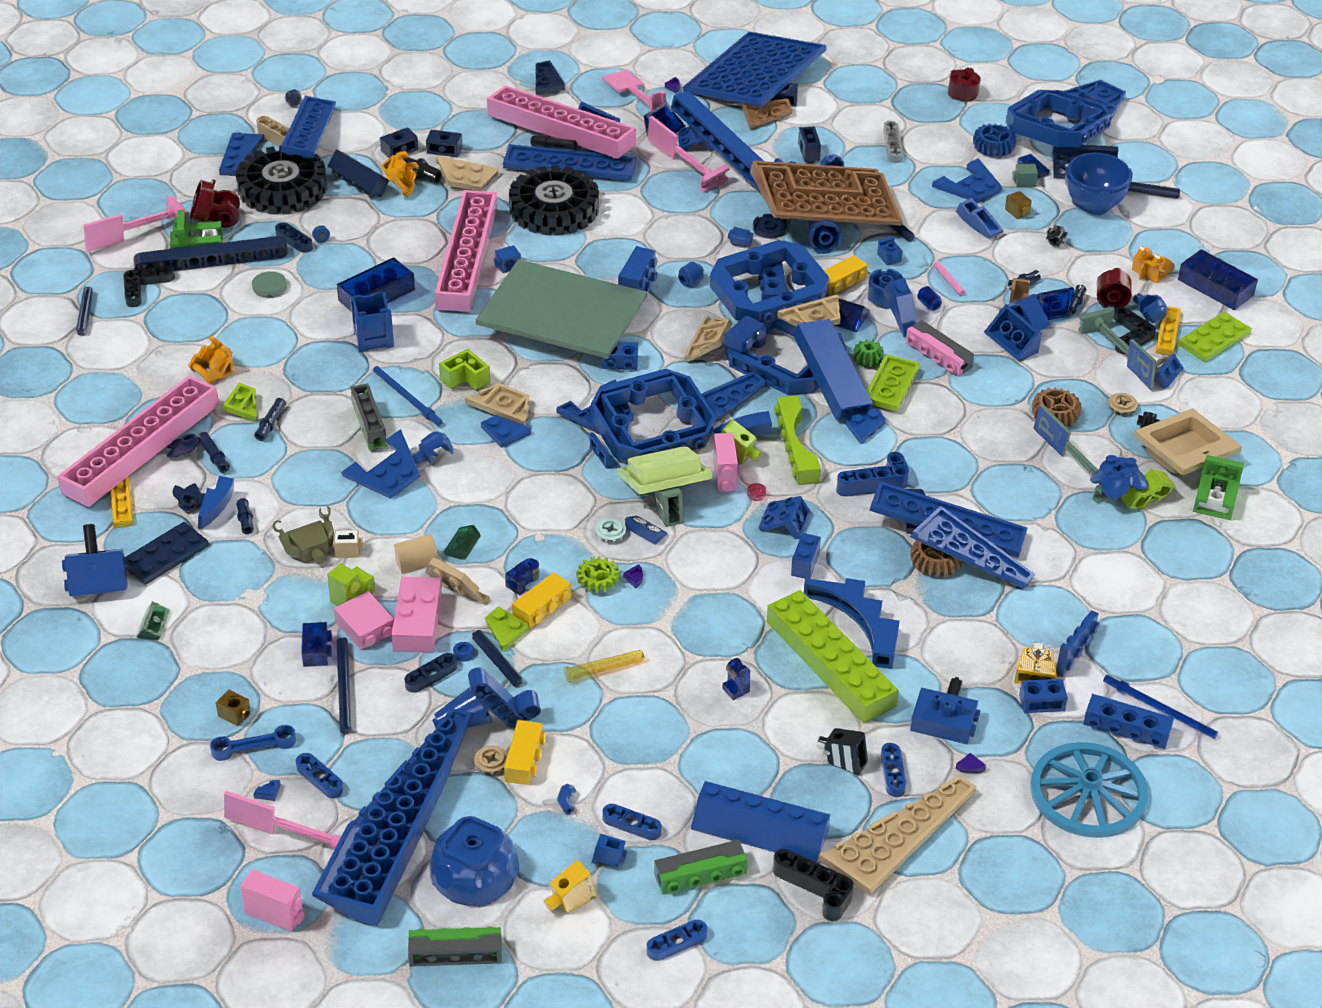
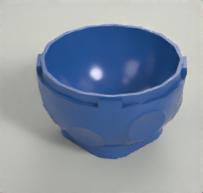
(1097, 182)
(474, 872)

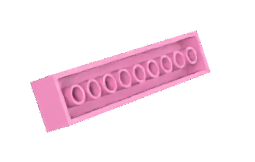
(561, 121)
(466, 251)
(138, 441)

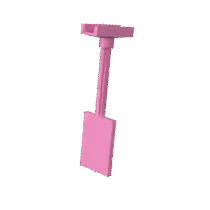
(625, 81)
(667, 142)
(111, 229)
(263, 818)

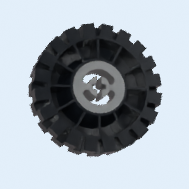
(280, 181)
(574, 202)

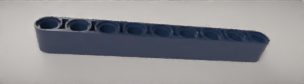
(214, 254)

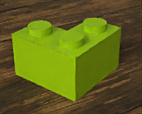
(464, 368)
(348, 583)

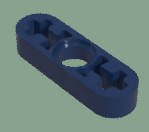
(301, 243)
(446, 661)

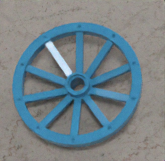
(1090, 784)

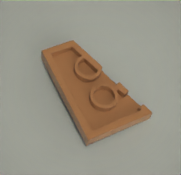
(771, 111)

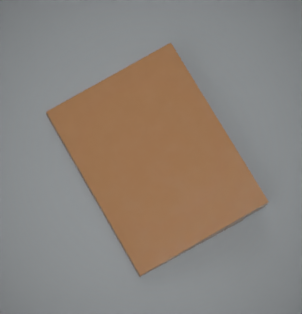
(826, 193)

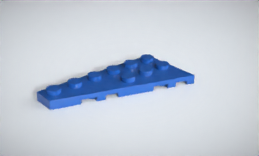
(959, 540)

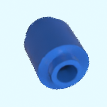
(740, 236)

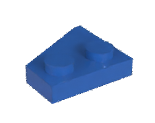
(865, 423)
(504, 430)

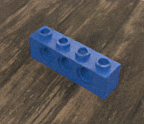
(772, 281)
(1128, 721)

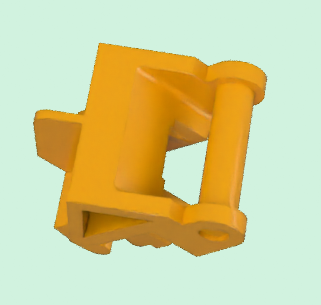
(401, 172)
(1151, 266)
(217, 356)

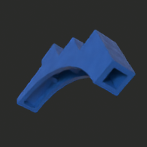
(866, 612)

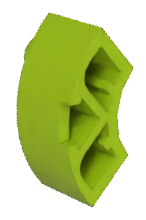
(1158, 487)

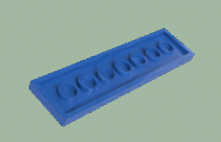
(308, 127)
(591, 163)
(916, 508)

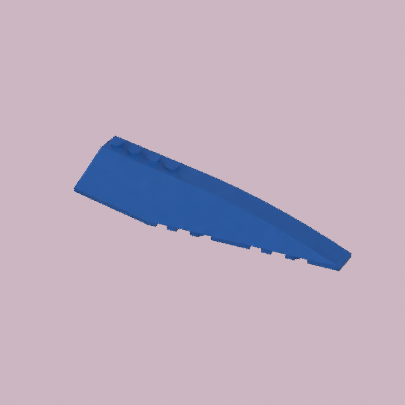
(386, 832)

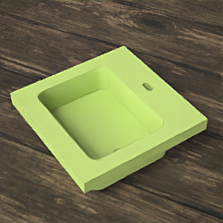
(664, 470)

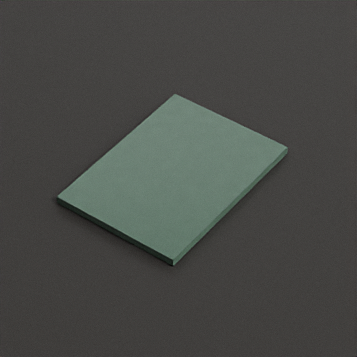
(562, 308)

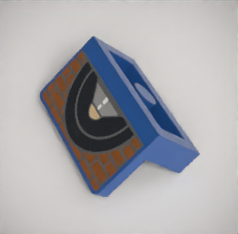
(1167, 370)

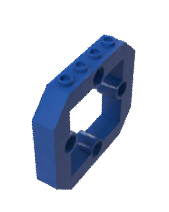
(1024, 120)
(751, 261)
(765, 366)
(615, 426)

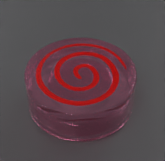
(756, 491)

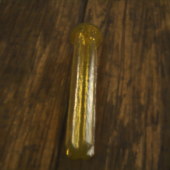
(603, 664)

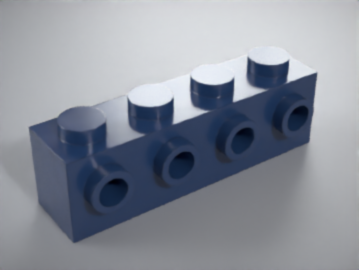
(358, 173)

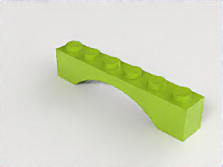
(804, 463)

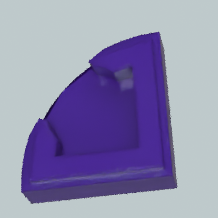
(673, 85)
(634, 576)
(971, 764)

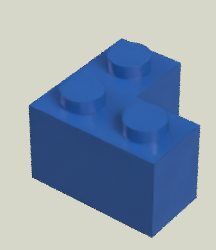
(1031, 311)

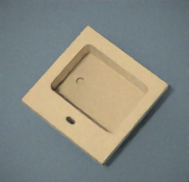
(1184, 441)

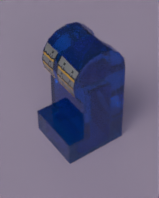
(521, 575)
(737, 679)

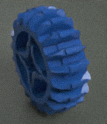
(994, 140)

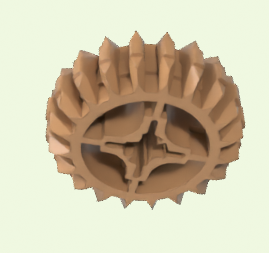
(1060, 403)
(932, 560)

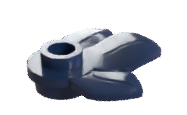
(183, 446)
(188, 497)

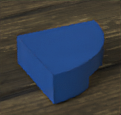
(268, 791)

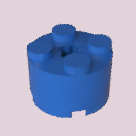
(877, 282)

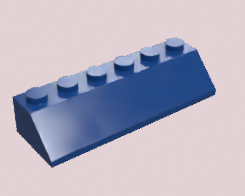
(760, 821)

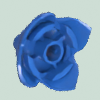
(1117, 475)

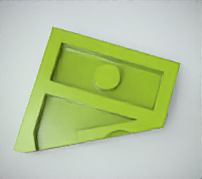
(242, 402)
(505, 627)

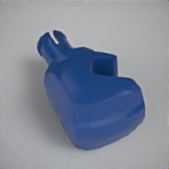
(1151, 307)
(429, 444)

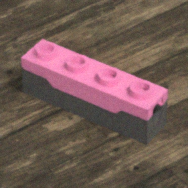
(940, 348)

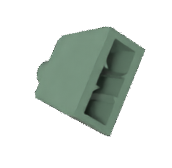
(671, 499)

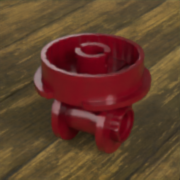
(214, 205)

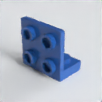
(688, 137)
(789, 512)

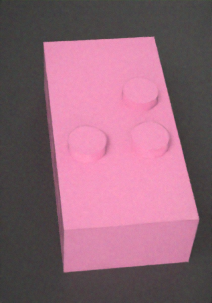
(417, 614)

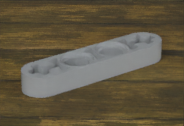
(892, 139)

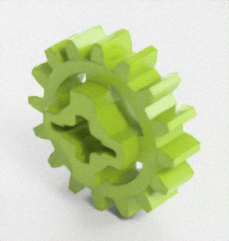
(597, 574)

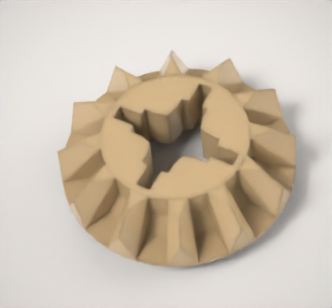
(1125, 399)
(488, 753)

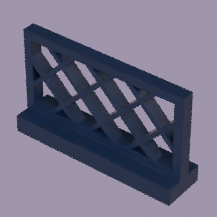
(1070, 153)

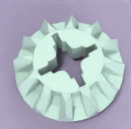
(606, 525)

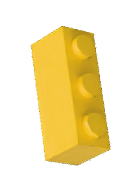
(845, 274)
(542, 599)
(524, 752)

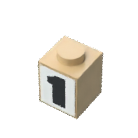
(347, 543)

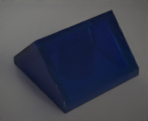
(666, 116)
(851, 315)

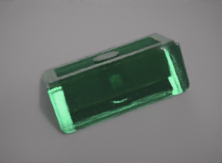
(462, 542)
(153, 622)

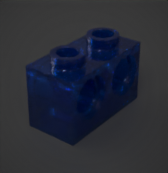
(315, 644)

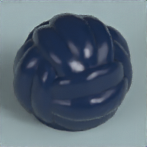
(293, 97)

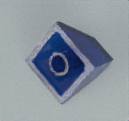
(1056, 303)

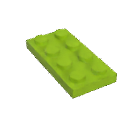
(1214, 336)
(892, 382)

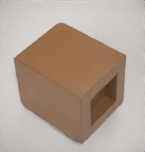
(1019, 289)

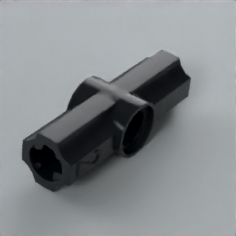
(425, 170)

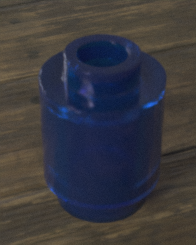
(929, 298)

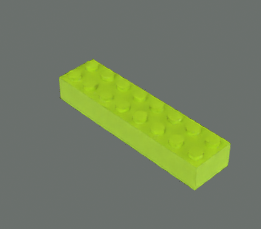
(832, 656)

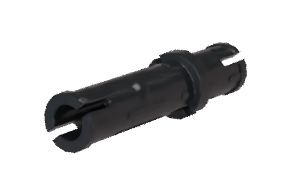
(548, 142)

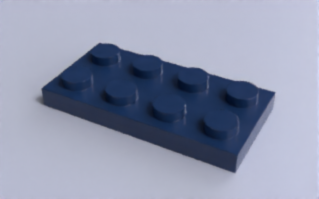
(165, 552)

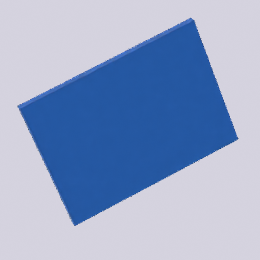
(755, 68)

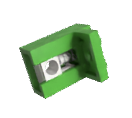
(194, 234)
(1218, 487)

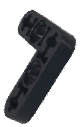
(137, 277)
(1143, 330)

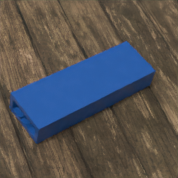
(832, 368)

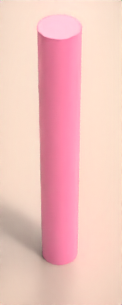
(949, 278)

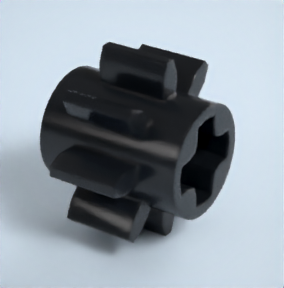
(1056, 235)
(1147, 419)

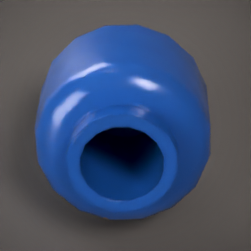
(691, 274)

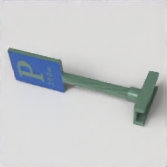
(1138, 361)
(1058, 437)

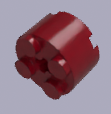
(964, 84)
(1114, 288)

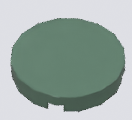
(269, 284)

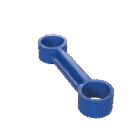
(253, 742)

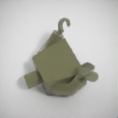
(309, 541)

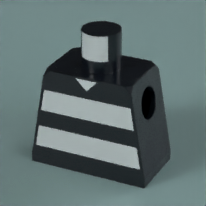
(845, 749)

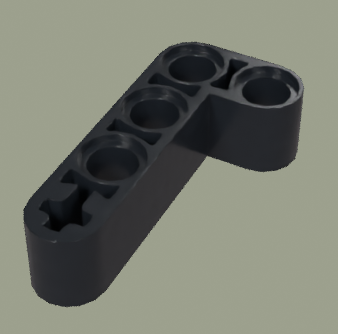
(820, 880)

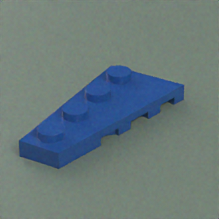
(238, 148)
(733, 393)
(1075, 643)

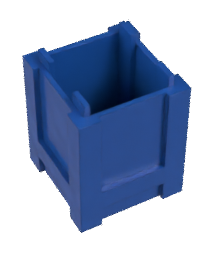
(372, 321)

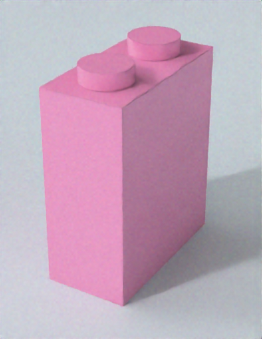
(725, 462)
(364, 620)
(272, 900)

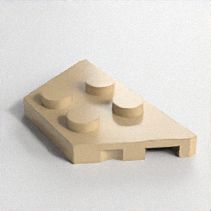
(465, 174)
(812, 311)
(708, 337)
(503, 402)
(458, 580)

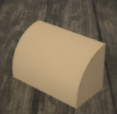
(415, 553)

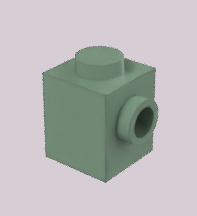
(1025, 175)

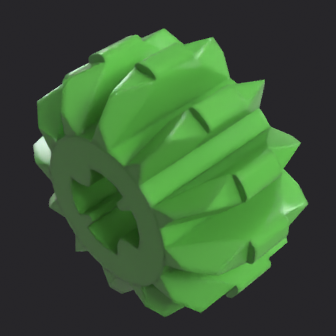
(868, 353)

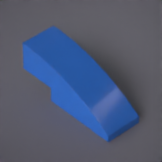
(978, 218)
(755, 423)
(215, 501)

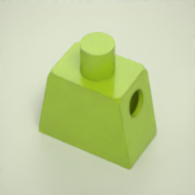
(743, 441)

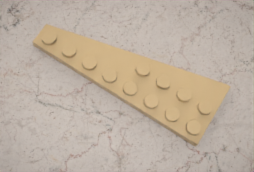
(890, 841)

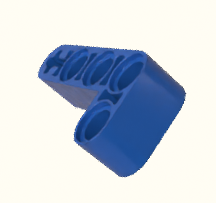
(867, 479)
(500, 702)

